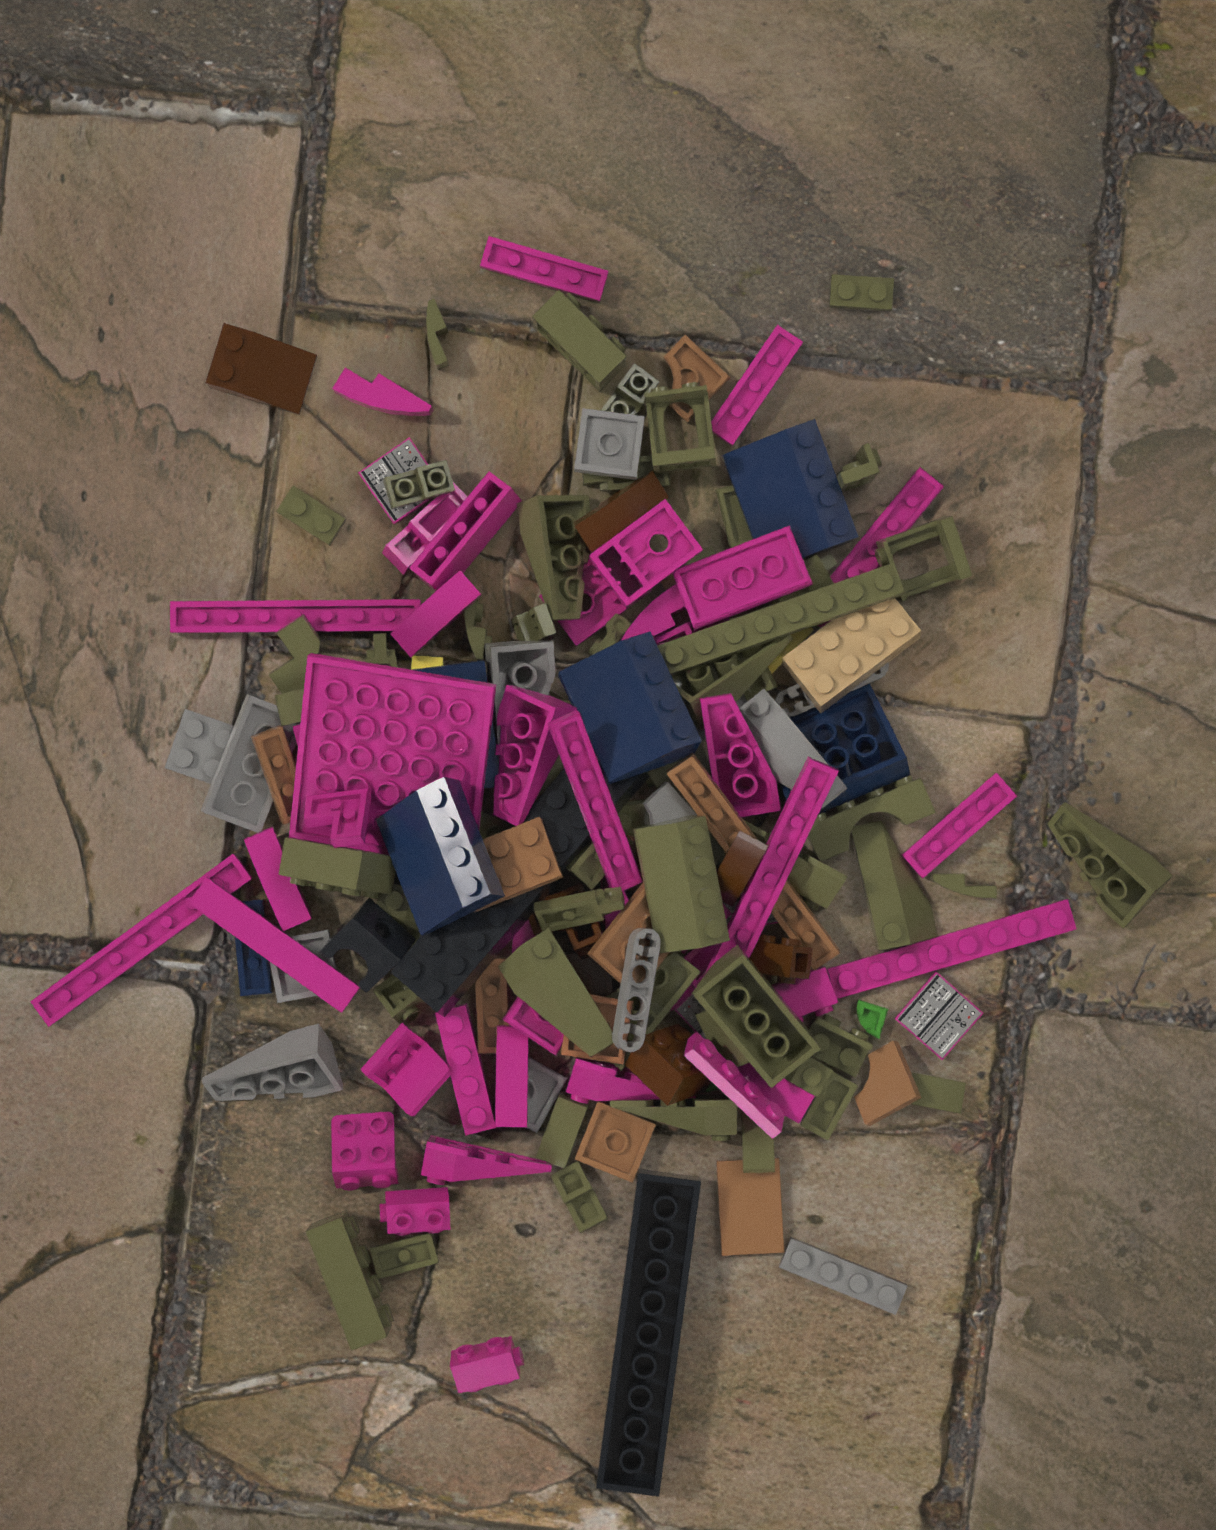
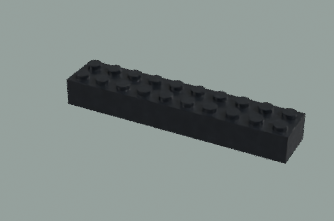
(454, 956)
(648, 1332)

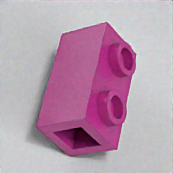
(416, 1211)
(486, 1364)

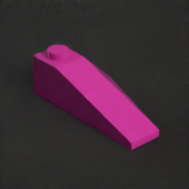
(524, 750)
(736, 758)
(605, 1082)
(463, 1161)

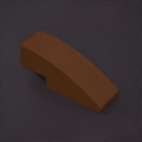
(620, 511)
(738, 866)

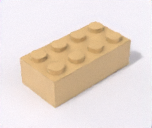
(850, 651)

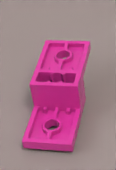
(629, 569)

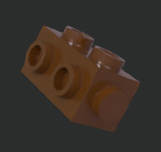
(783, 959)

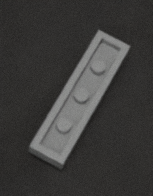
(843, 1275)

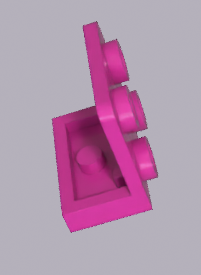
(407, 1069)
(363, 1150)

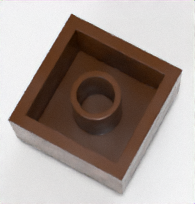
(664, 1067)

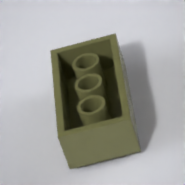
(349, 1279)

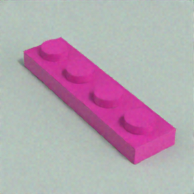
(544, 269)
(755, 385)
(959, 825)
(734, 1085)

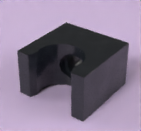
(374, 937)

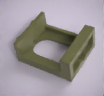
(656, 404)
(957, 562)

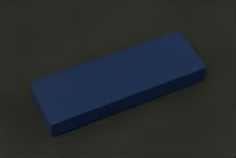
(253, 968)

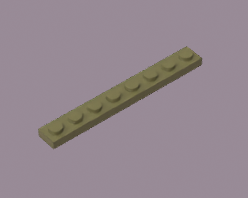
(782, 619)

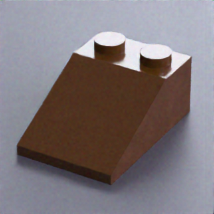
(260, 369)

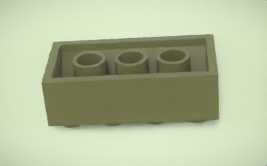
(681, 883)
(755, 1016)

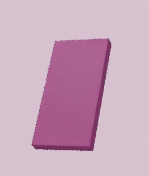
(742, 577)

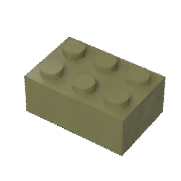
(580, 339)
(337, 869)

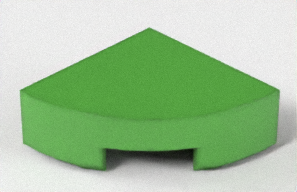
(871, 1017)

